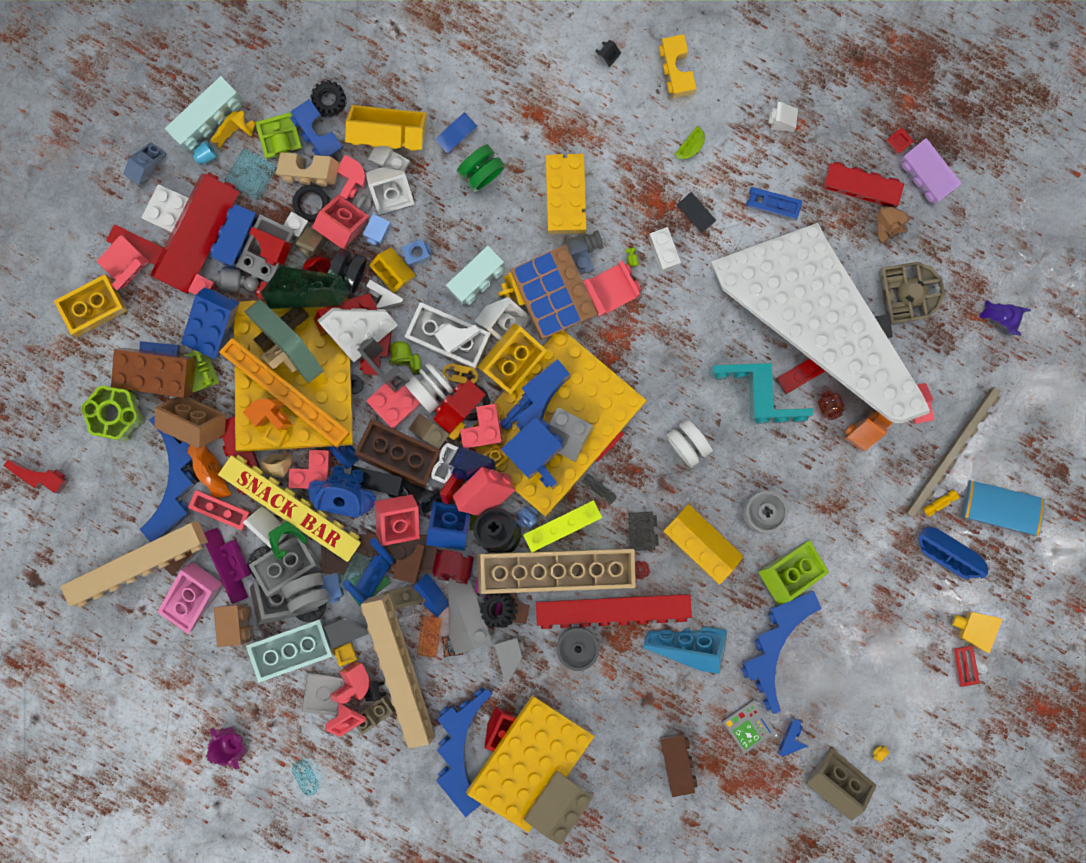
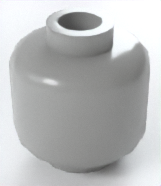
(230, 279)

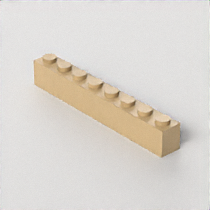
(133, 564)
(398, 670)

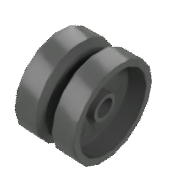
(582, 638)

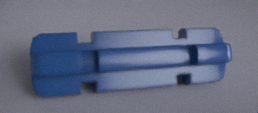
(517, 409)

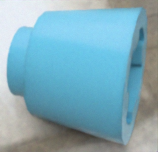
(204, 153)

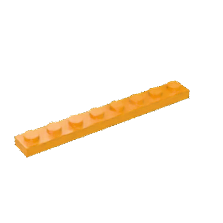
(284, 392)

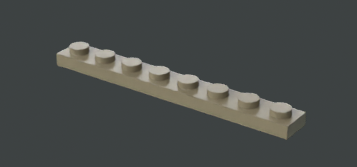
(957, 446)

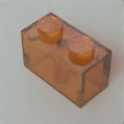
(429, 636)

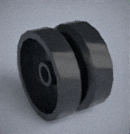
(349, 269)
(497, 531)

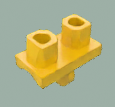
(511, 290)

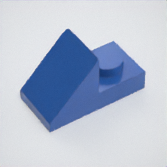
(789, 743)

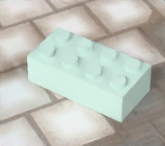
(204, 115)
(290, 650)

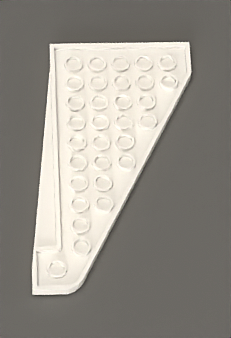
(814, 305)

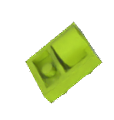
(278, 135)

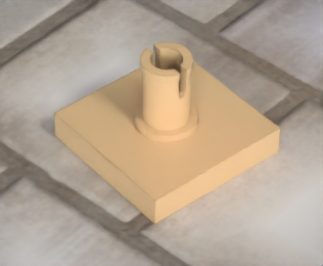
(275, 356)

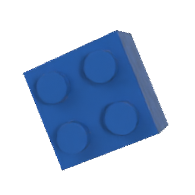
(447, 526)

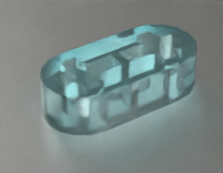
(301, 779)

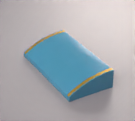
(1004, 508)

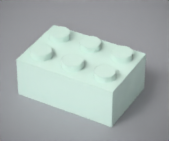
(476, 276)

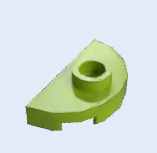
(692, 144)

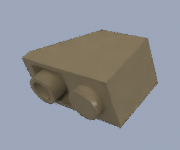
(311, 242)

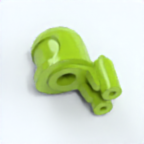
(402, 355)

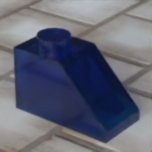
(467, 463)

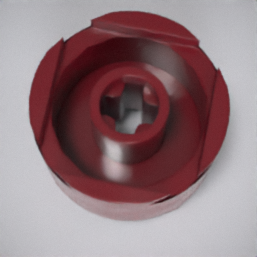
(452, 565)

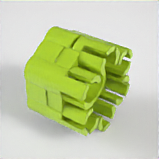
(128, 415)

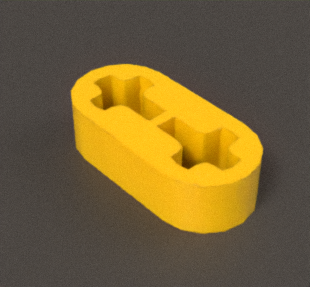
(461, 369)

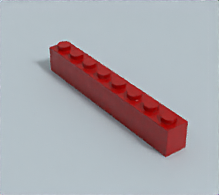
(613, 610)

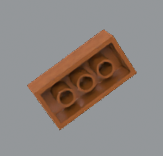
(153, 372)

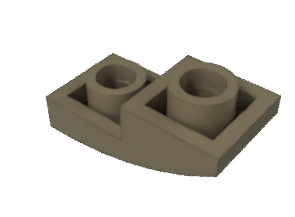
(375, 713)

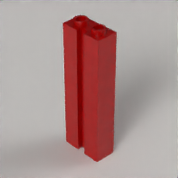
(194, 232)

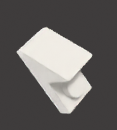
(386, 157)
(388, 298)

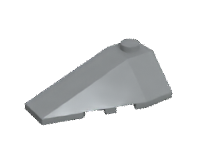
(466, 626)

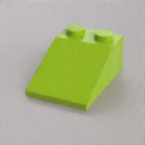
(793, 573)

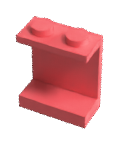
(612, 288)

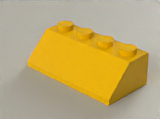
(703, 544)

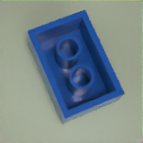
(233, 236)
(209, 322)

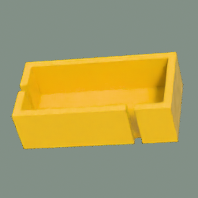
(386, 127)
(565, 194)

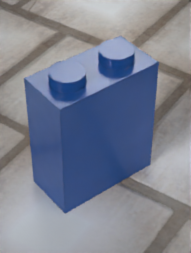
(533, 447)

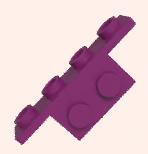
(229, 564)

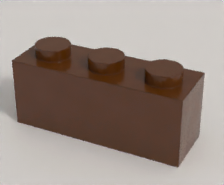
(678, 764)

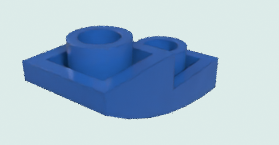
(456, 132)
(432, 594)

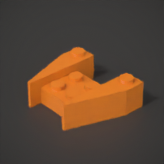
(868, 431)

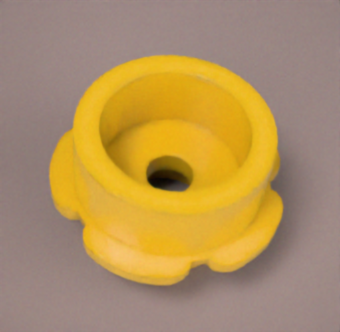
(880, 753)

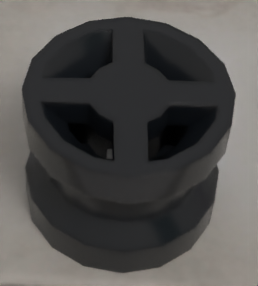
(357, 386)

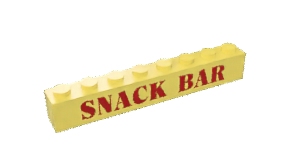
(289, 507)

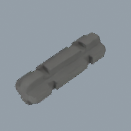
(600, 489)

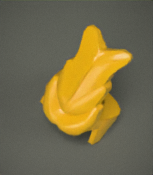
(231, 124)

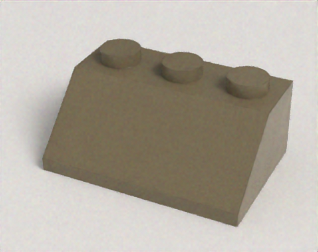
(841, 785)
(558, 807)

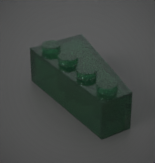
(304, 289)

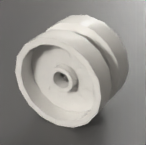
(689, 443)

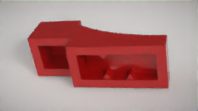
(385, 343)
(51, 479)

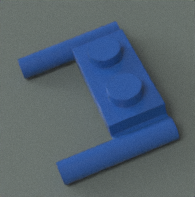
(373, 574)

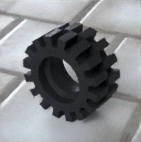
(325, 87)
(508, 610)

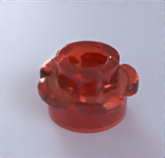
(645, 570)

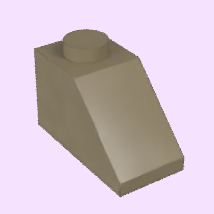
(429, 432)

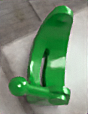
(275, 534)

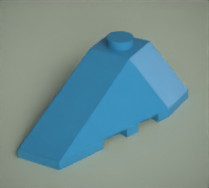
(696, 649)

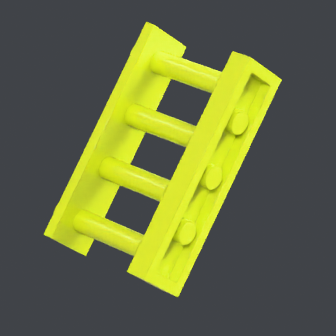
(562, 526)

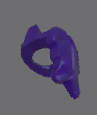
(1006, 315)

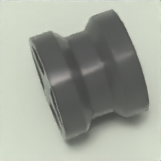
(593, 241)

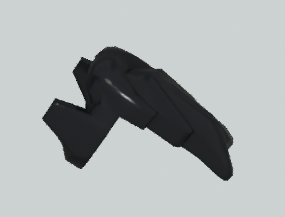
(422, 497)

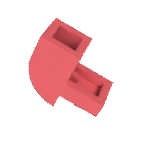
(354, 173)
(356, 683)

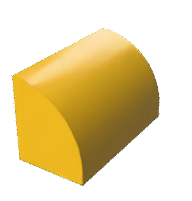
(392, 270)

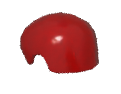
(317, 264)

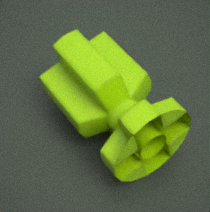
(632, 259)

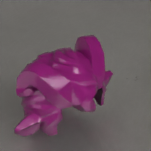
(226, 747)

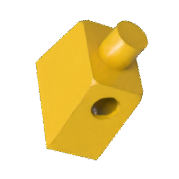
(978, 629)

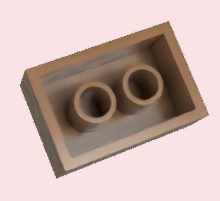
(190, 421)
(233, 624)

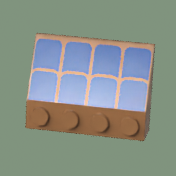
(553, 292)

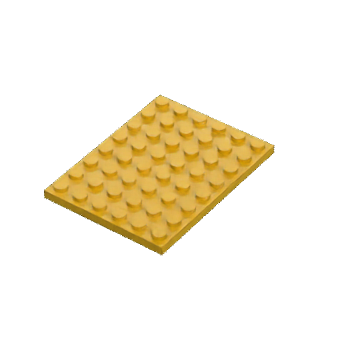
(328, 391)
(590, 394)

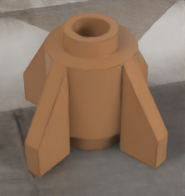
(891, 222)

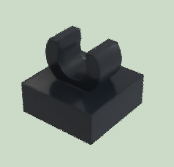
(608, 53)
(373, 691)

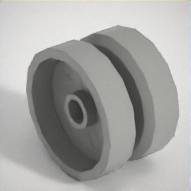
(776, 514)
(305, 593)

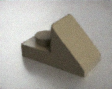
(404, 597)

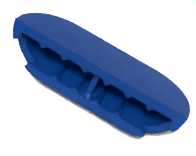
(952, 554)

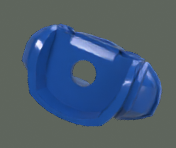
(354, 500)

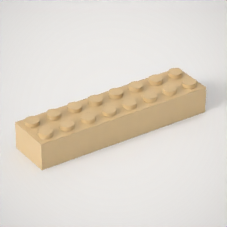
(556, 570)

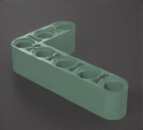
(285, 339)

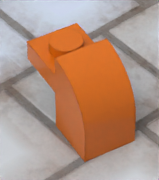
(263, 410)

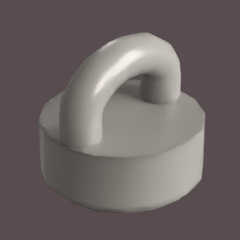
(362, 202)

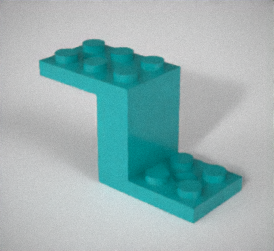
(760, 392)

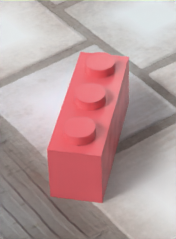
(219, 509)

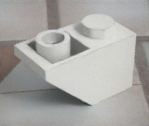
(783, 117)

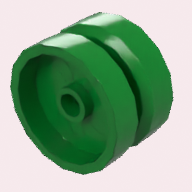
(481, 168)

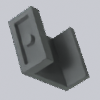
(395, 377)

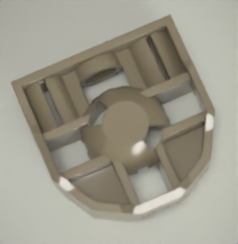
(923, 276)

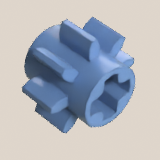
(527, 517)

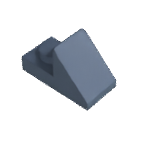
(579, 252)

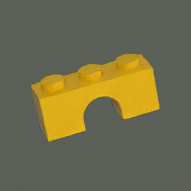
(679, 82)

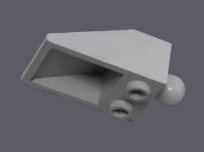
(252, 251)

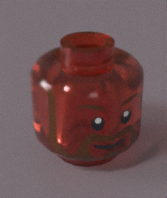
(831, 405)

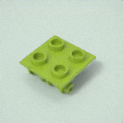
(204, 372)

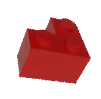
(457, 407)

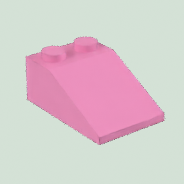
(189, 597)

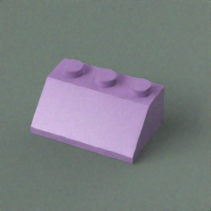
(930, 172)

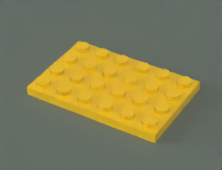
(527, 759)

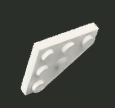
(354, 326)

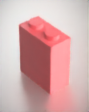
(484, 491)

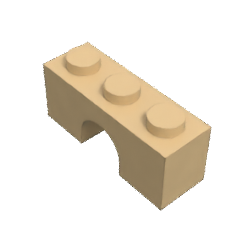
(321, 171)

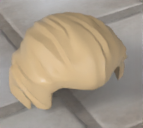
(277, 464)

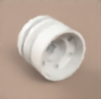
(429, 387)

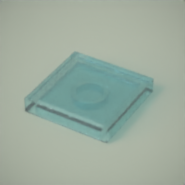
(250, 173)

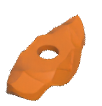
(201, 458)

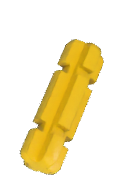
(941, 503)

